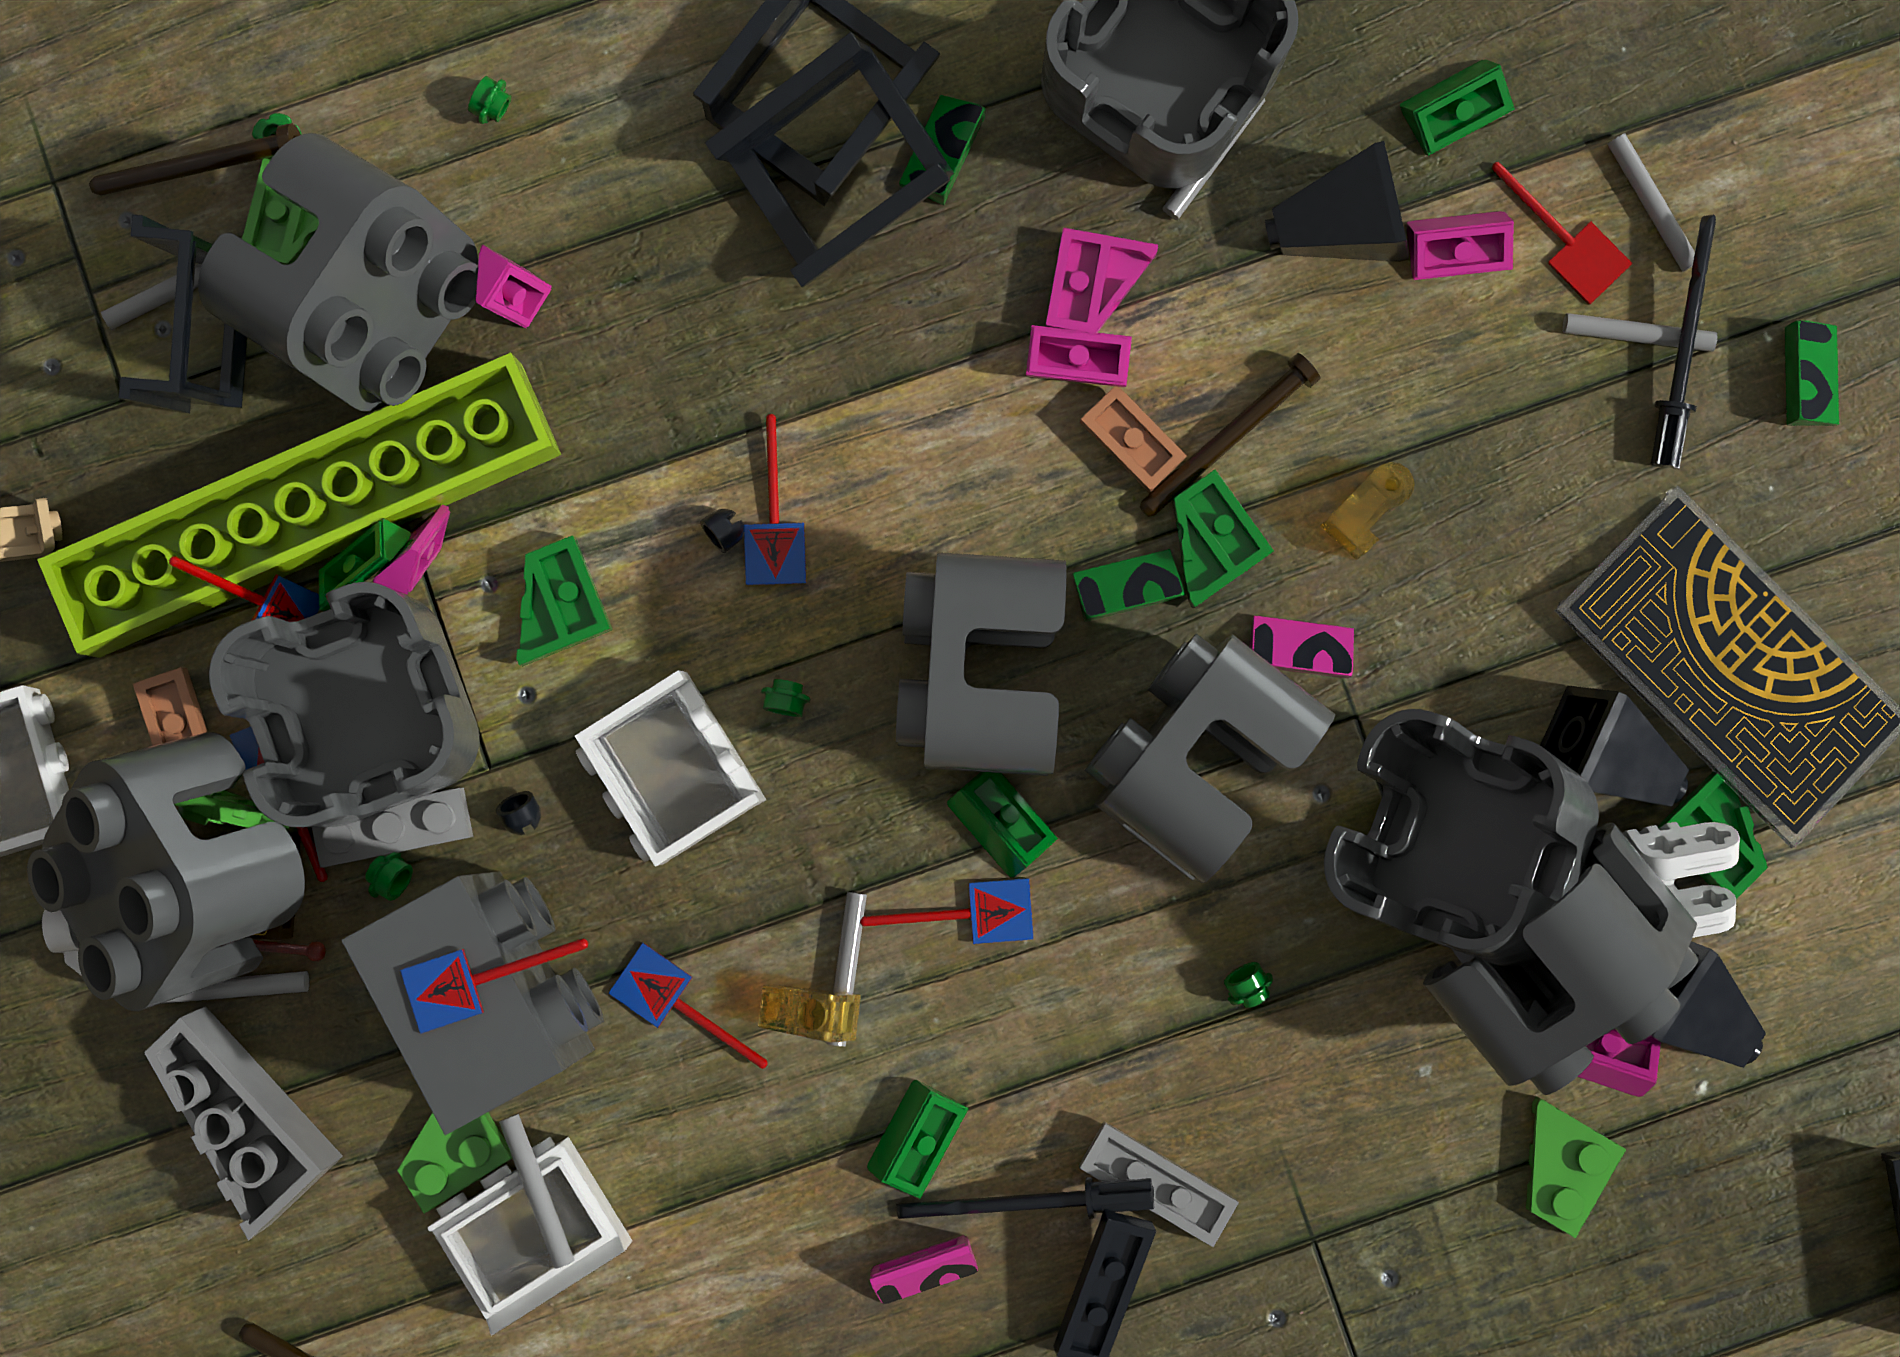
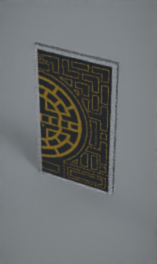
(1733, 666)

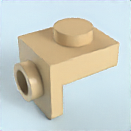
(28, 531)

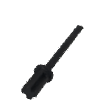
(1675, 413)
(1107, 1195)

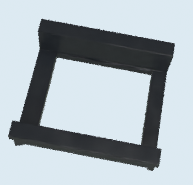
(757, 43)
(787, 102)
(177, 392)

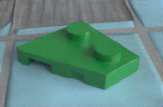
(1215, 537)
(558, 602)
(1719, 803)

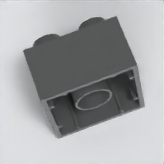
(530, 1018)

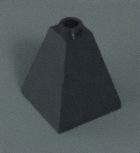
(1344, 214)
(1614, 747)
(1713, 1014)

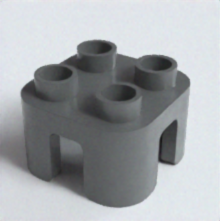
(1164, 78)
(365, 288)
(980, 604)
(1240, 705)
(347, 707)
(1463, 836)
(149, 892)
(1601, 967)

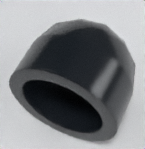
(721, 531)
(518, 812)

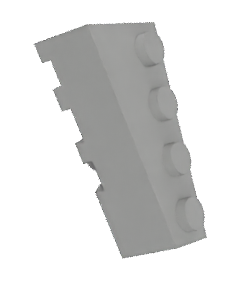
(240, 1119)

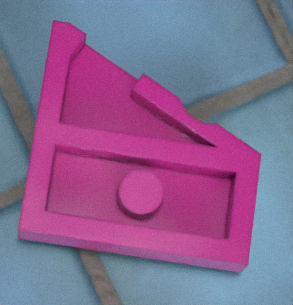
(1094, 278)

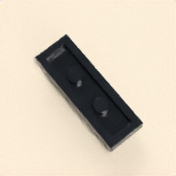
(1104, 1286)

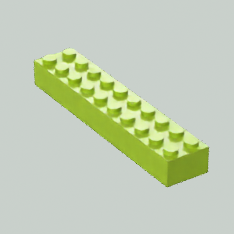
(299, 506)

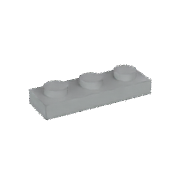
(409, 826)
(1177, 1192)

